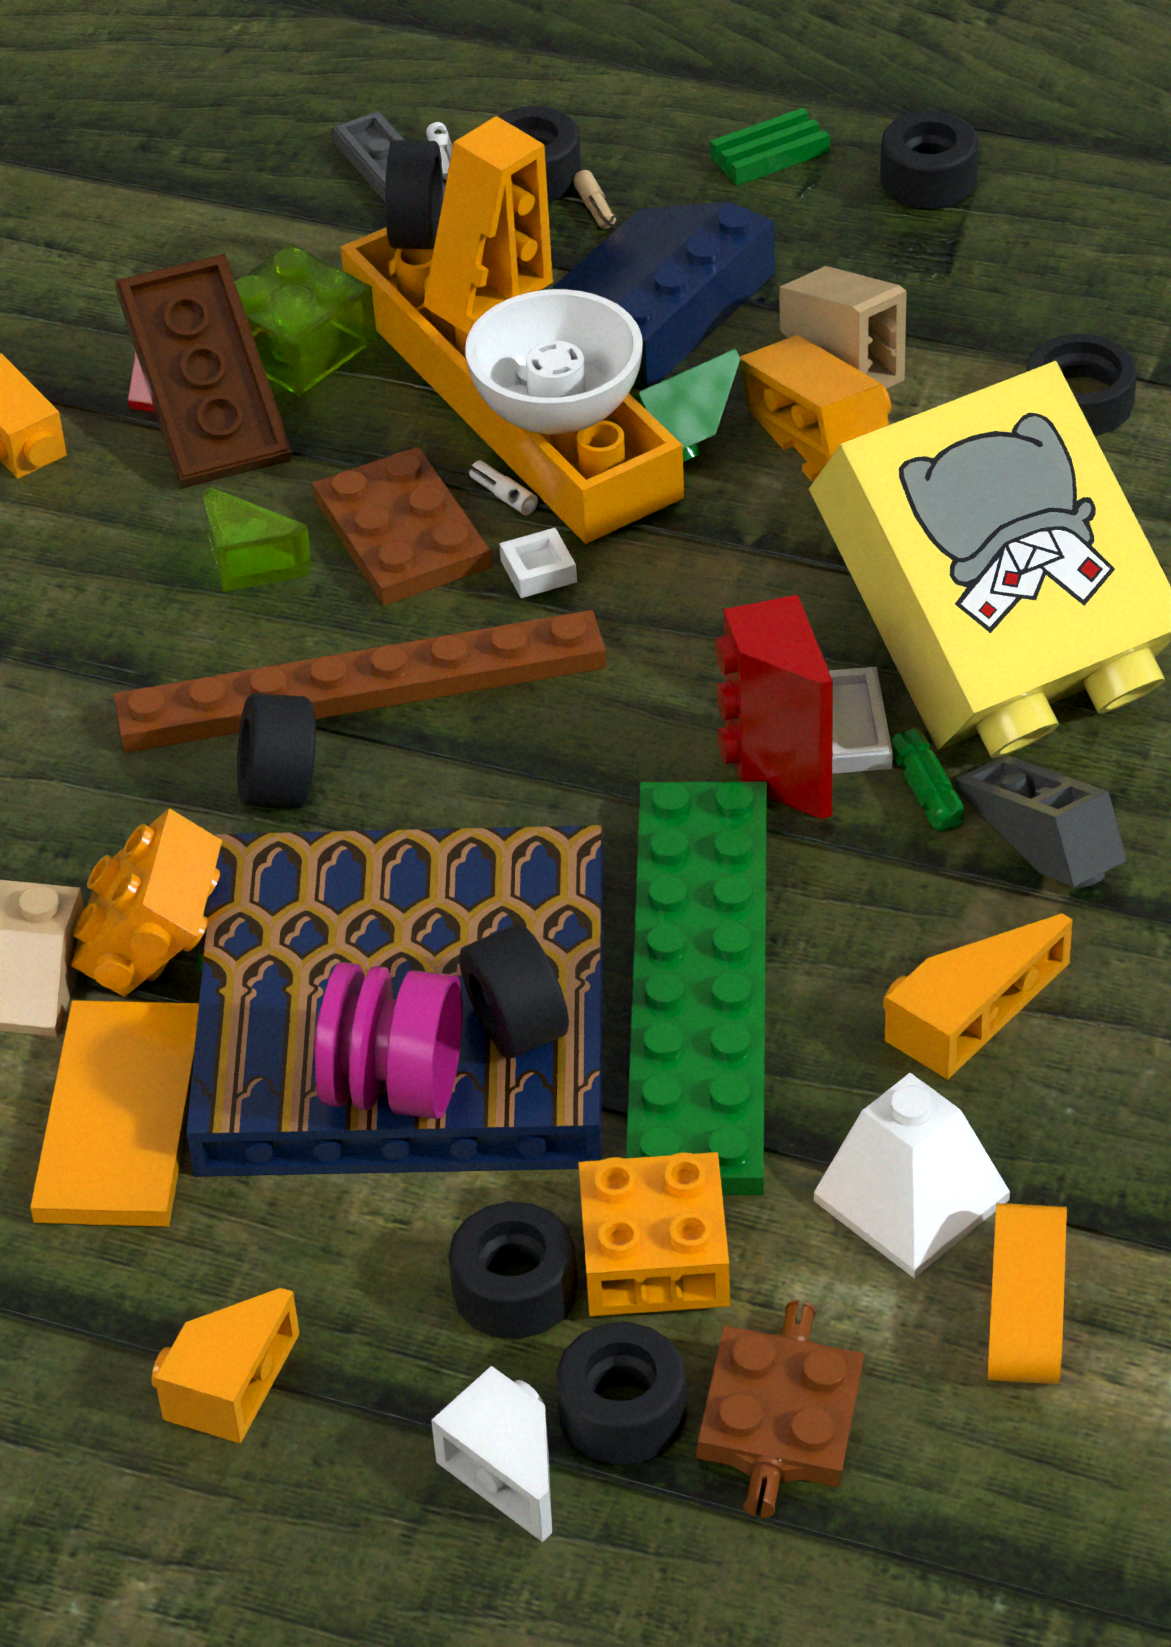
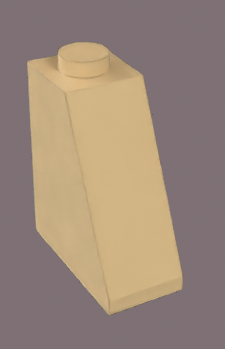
(849, 318)

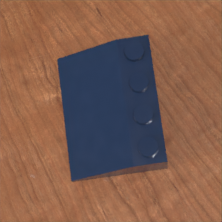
(678, 275)

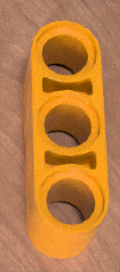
(1027, 1294)

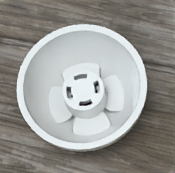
(554, 359)

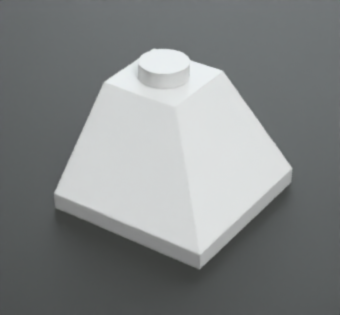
(911, 1177)

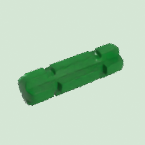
(927, 780)

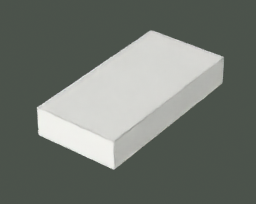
(859, 722)

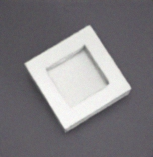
(538, 562)

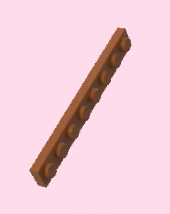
(366, 678)

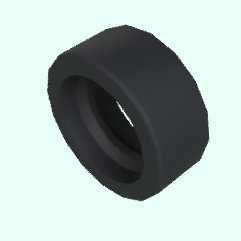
(413, 194)
(1095, 359)

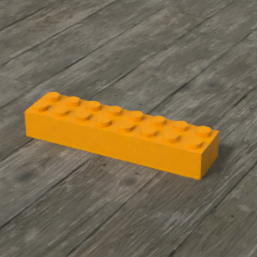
(588, 476)

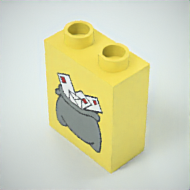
(999, 561)

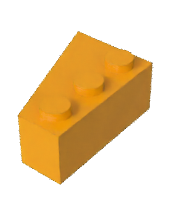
(490, 225)
(811, 399)

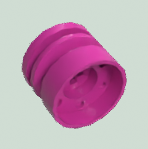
(373, 1039)

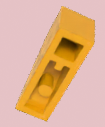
(972, 992)

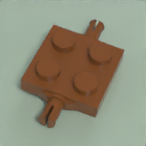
(780, 1407)

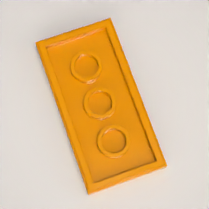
(117, 1115)

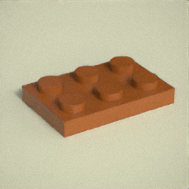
(401, 525)

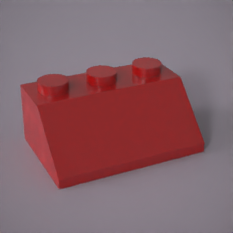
(776, 704)

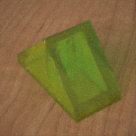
(253, 542)

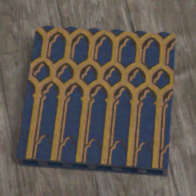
(404, 903)

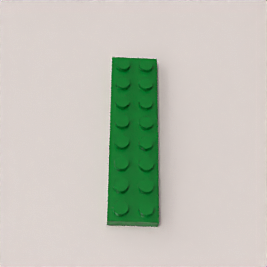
(700, 978)

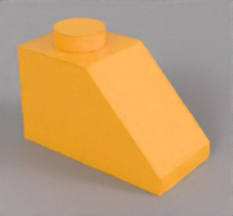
(226, 1364)

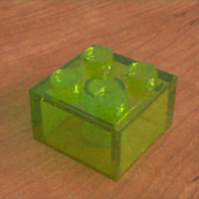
(305, 316)

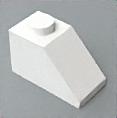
(499, 1448)

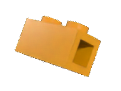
(28, 424)

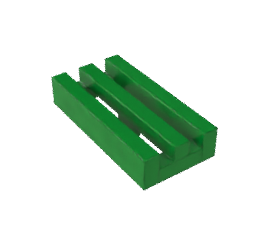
(769, 146)

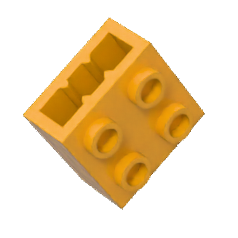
(146, 903)
(654, 1234)

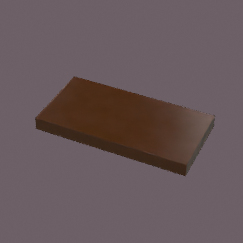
(203, 371)

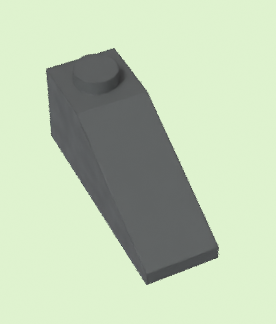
(1049, 818)

